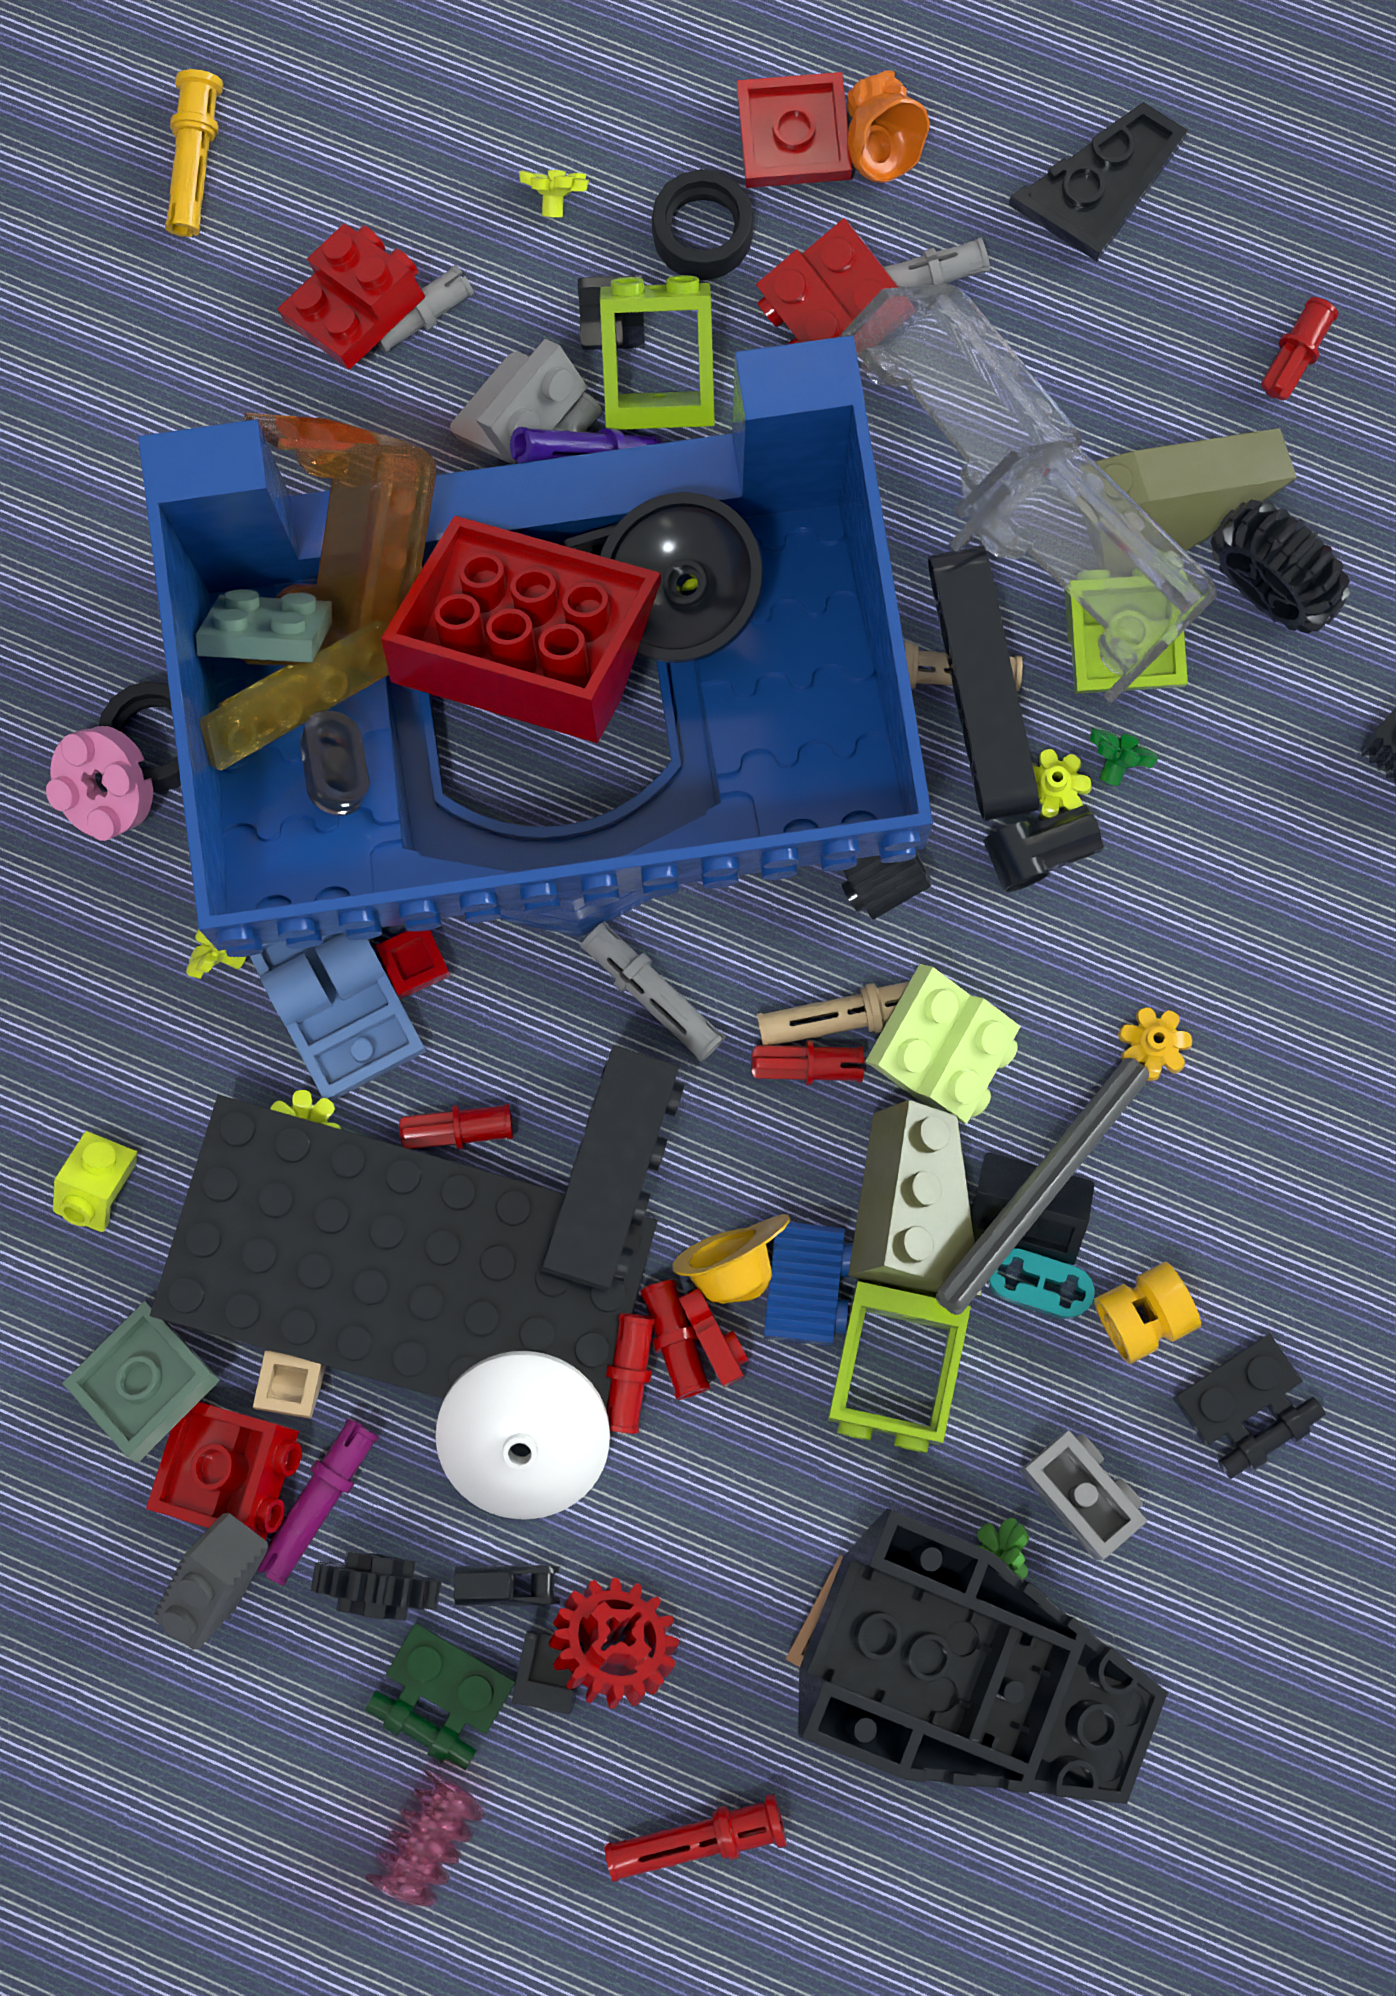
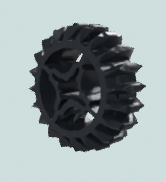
(1280, 566)

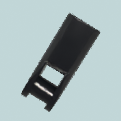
(496, 1585)

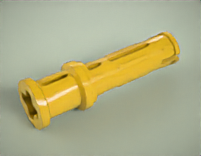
(193, 130)

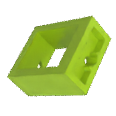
(660, 408)
(914, 1309)

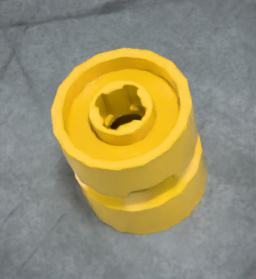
(1165, 1304)

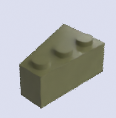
(912, 1201)

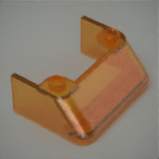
(372, 520)

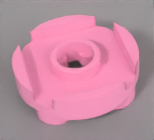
(76, 790)

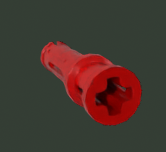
(723, 1834)

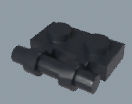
(1238, 1391)

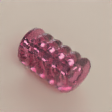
(427, 1842)

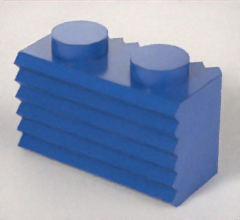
(806, 1285)

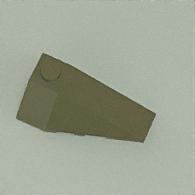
(1199, 482)

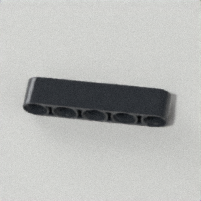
(983, 683)

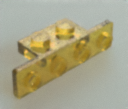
(293, 695)

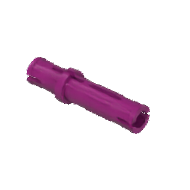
(329, 1481)

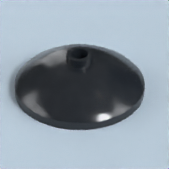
(685, 540)

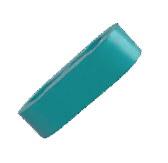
(1044, 1271)

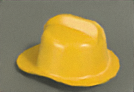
(732, 1263)

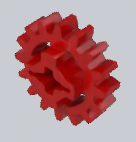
(622, 1667)

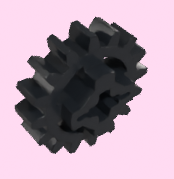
(375, 1585)

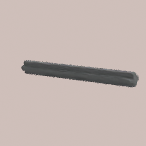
(1041, 1186)

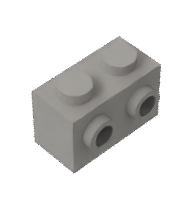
(1083, 1494)

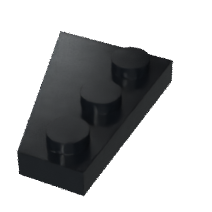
(1103, 183)

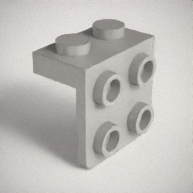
(519, 393)

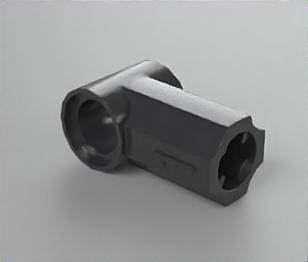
(1027, 852)

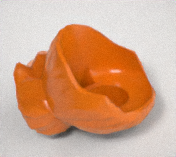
(885, 128)

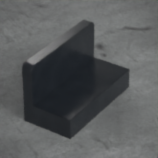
(1059, 1227)

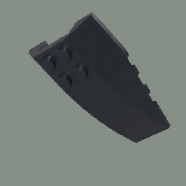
(968, 1674)

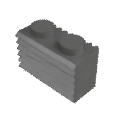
(210, 1581)

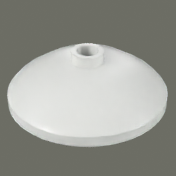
(529, 1402)

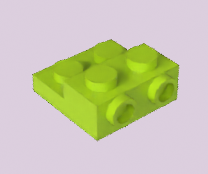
(1091, 674)

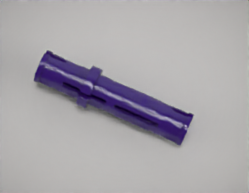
(542, 444)

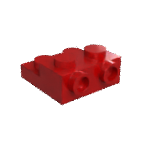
(824, 286)
(352, 295)
(225, 1465)

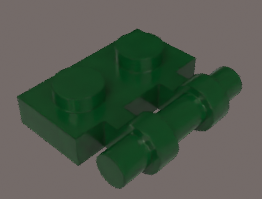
(450, 1680)

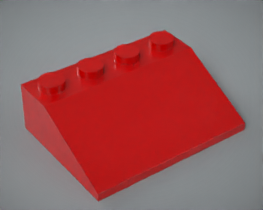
(521, 628)

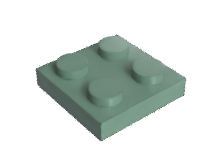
(264, 628)
(140, 1382)

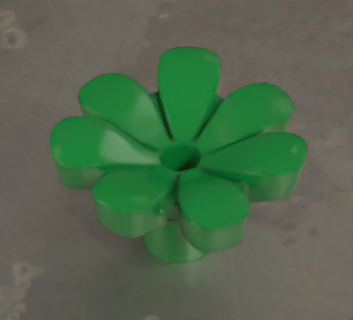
(1120, 754)

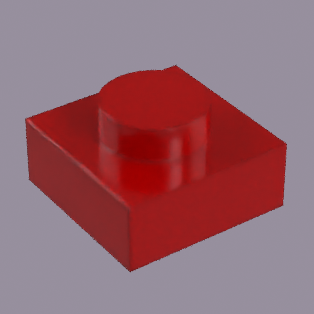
(412, 961)

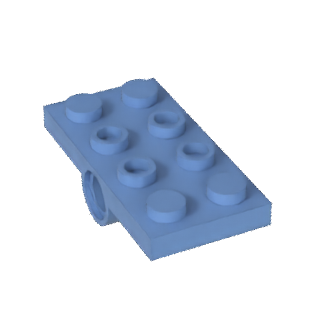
(338, 1011)

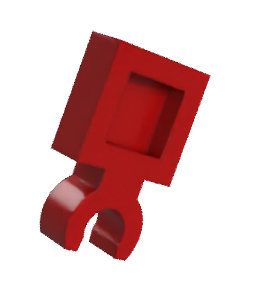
(722, 1350)

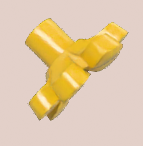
(1154, 1054)

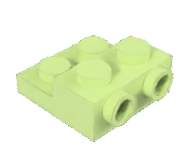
(944, 1045)

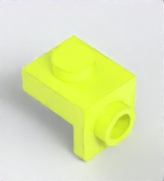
(92, 1181)

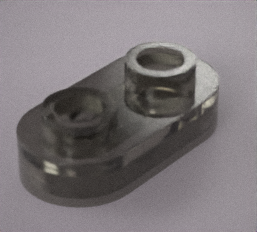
(338, 774)

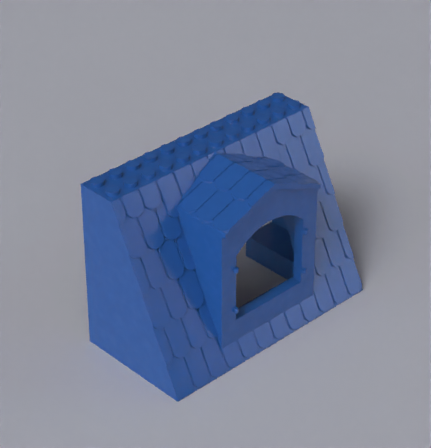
(778, 745)

